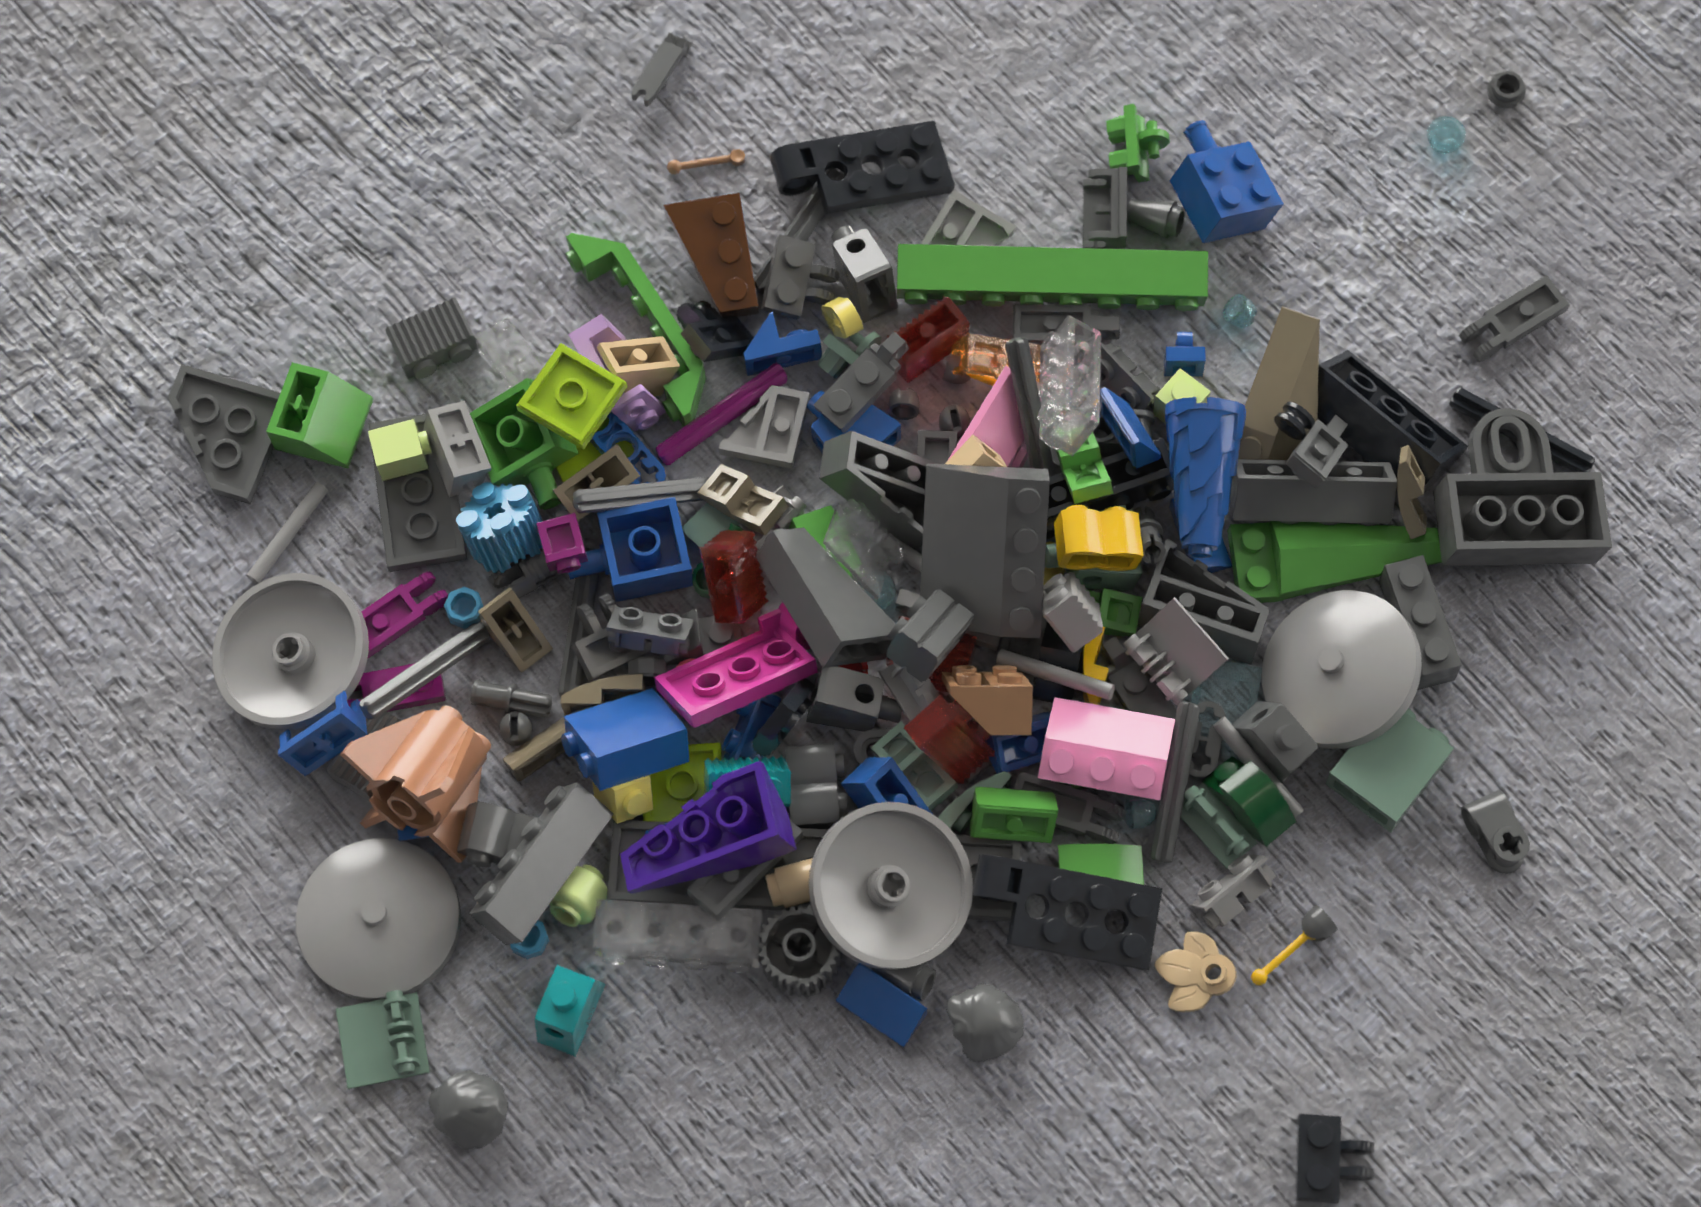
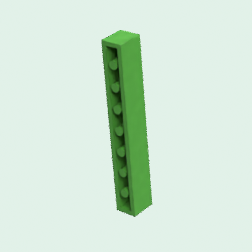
(1052, 275)

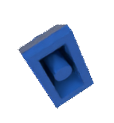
(881, 781)

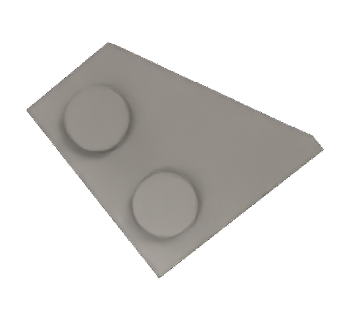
(967, 223)
(771, 429)

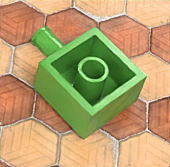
(519, 446)

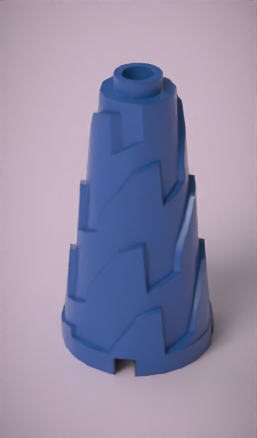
(1202, 463)

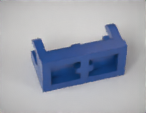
(325, 737)

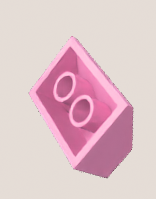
(999, 423)
(1106, 748)

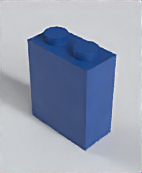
(625, 739)

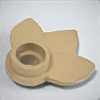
(1189, 972)

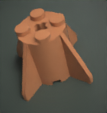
(422, 774)

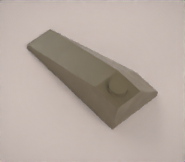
(1284, 375)

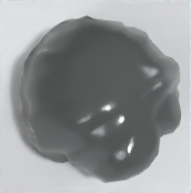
(985, 1022)
(469, 1109)

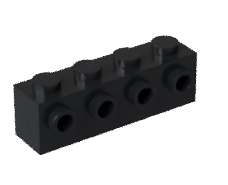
(1128, 485)

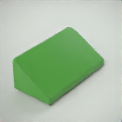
(1013, 814)

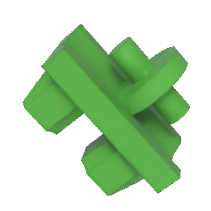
(1138, 139)

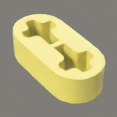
(842, 317)

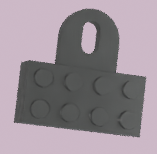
(1522, 508)

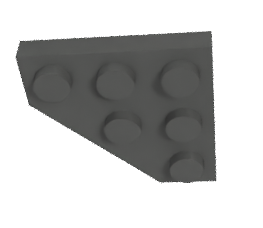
(225, 428)

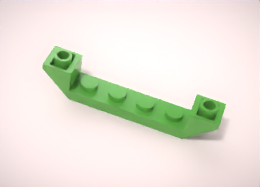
(598, 256)

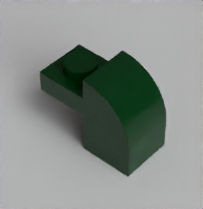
(1252, 798)

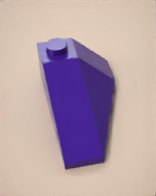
(722, 831)

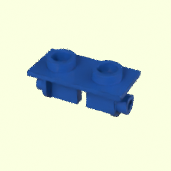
(752, 717)

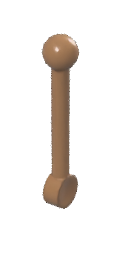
(736, 157)

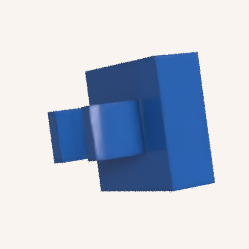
(1184, 357)

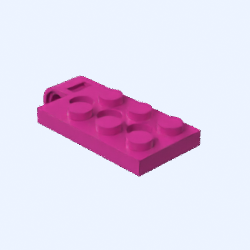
(722, 670)

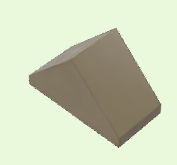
(605, 471)
(514, 630)

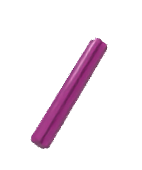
(720, 414)

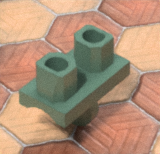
(839, 354)

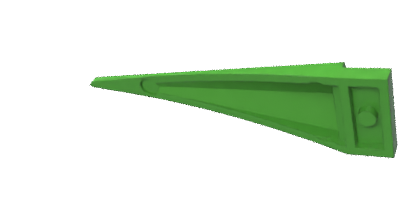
(1292, 560)

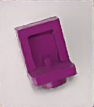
(562, 543)

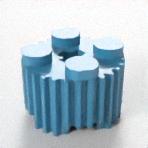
(500, 525)

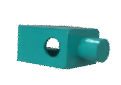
(568, 1009)

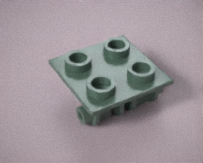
(382, 1040)

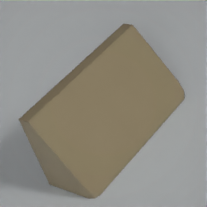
(536, 751)

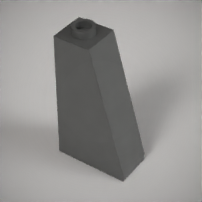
(824, 600)

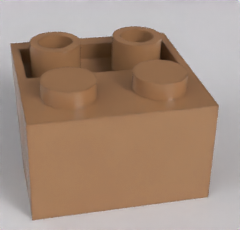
(994, 699)

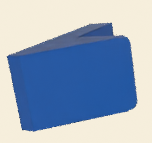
(767, 348)

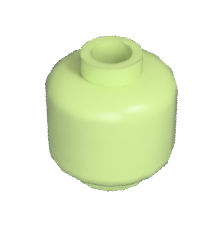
(578, 896)

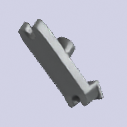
(660, 68)

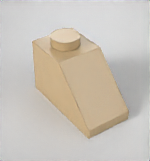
(641, 362)

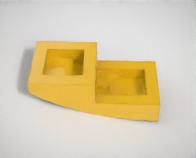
(1091, 669)

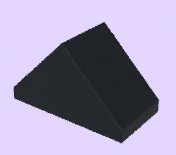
(1057, 653)

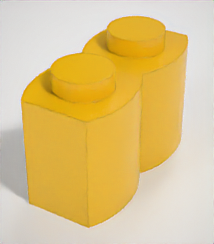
(1098, 539)

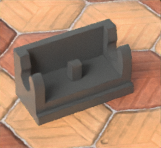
(1105, 208)

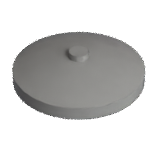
(289, 650)
(1343, 667)
(890, 885)
(378, 919)

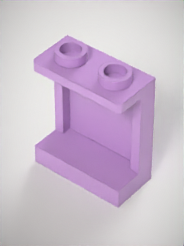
(637, 406)

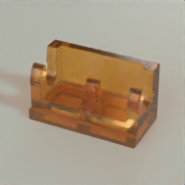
(987, 356)

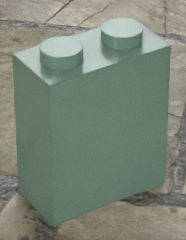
(1391, 771)

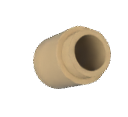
(790, 884)

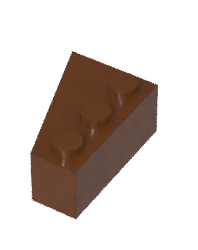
(718, 248)

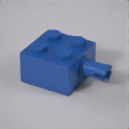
(1224, 187)
(640, 550)

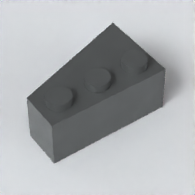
(882, 478)
(1220, 608)

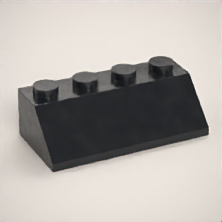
(1383, 418)

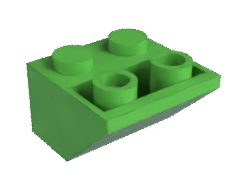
(318, 416)

